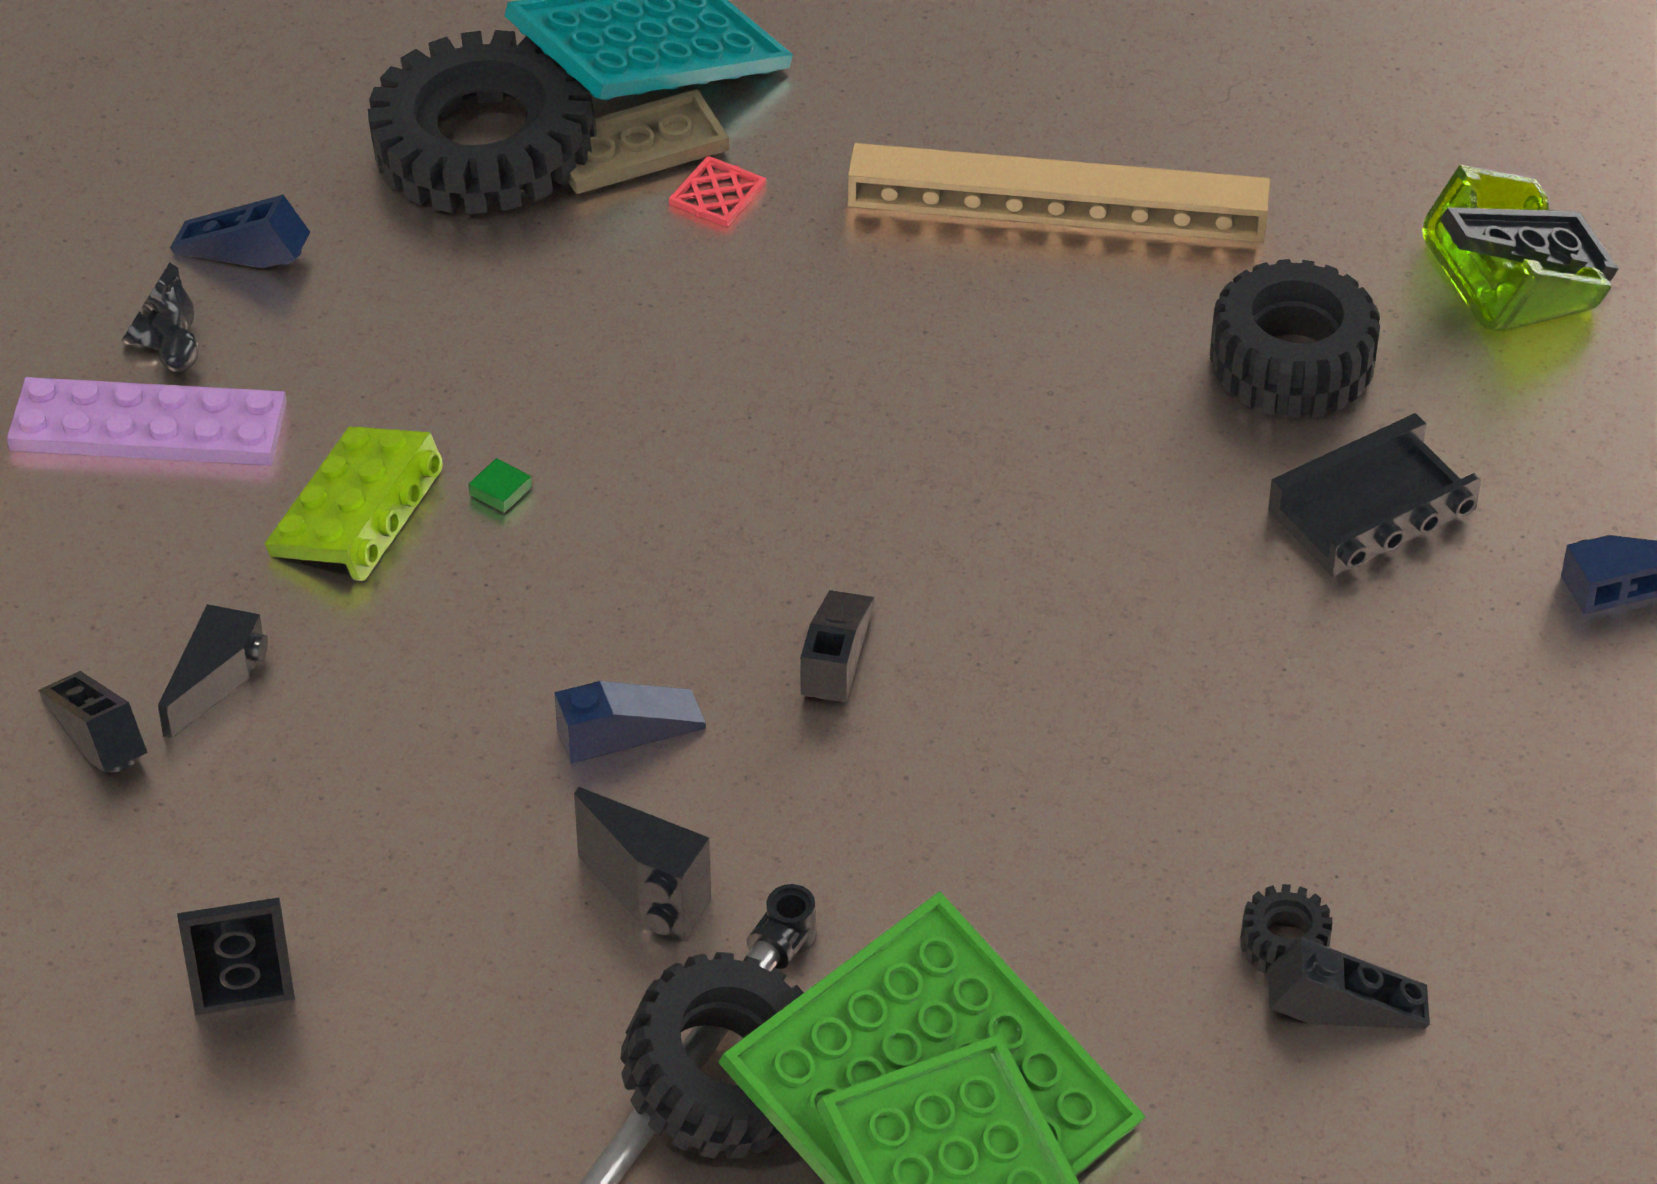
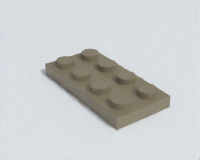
(649, 140)

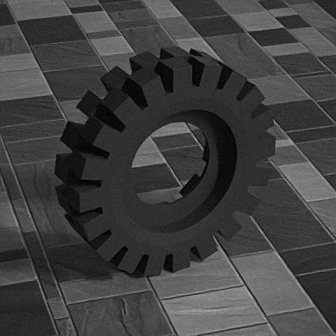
(430, 165)

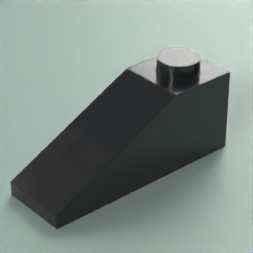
(212, 665)
(96, 721)

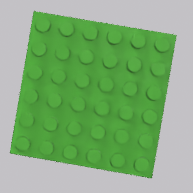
(908, 999)

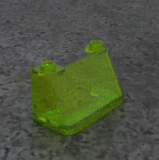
(1502, 290)

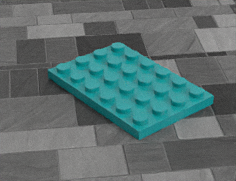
(647, 43)

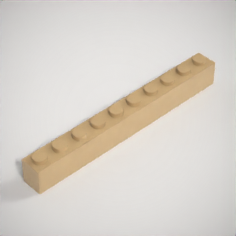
(1058, 192)

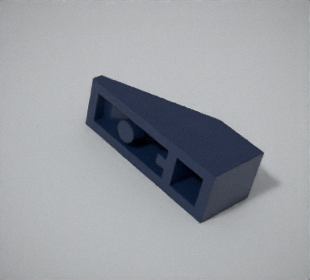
(247, 235)
(1610, 571)
(621, 716)

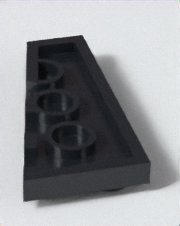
(1551, 237)

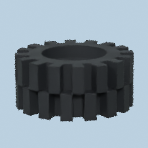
(1278, 909)

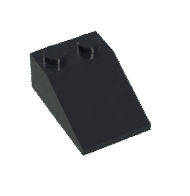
(645, 862)
(236, 956)

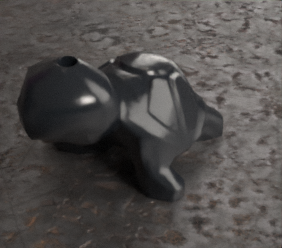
(167, 323)

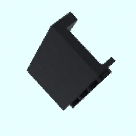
(1370, 496)

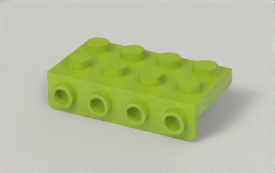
(358, 499)

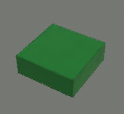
(500, 485)

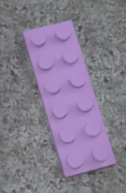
(147, 421)

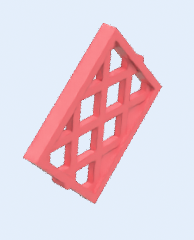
(755, 185)

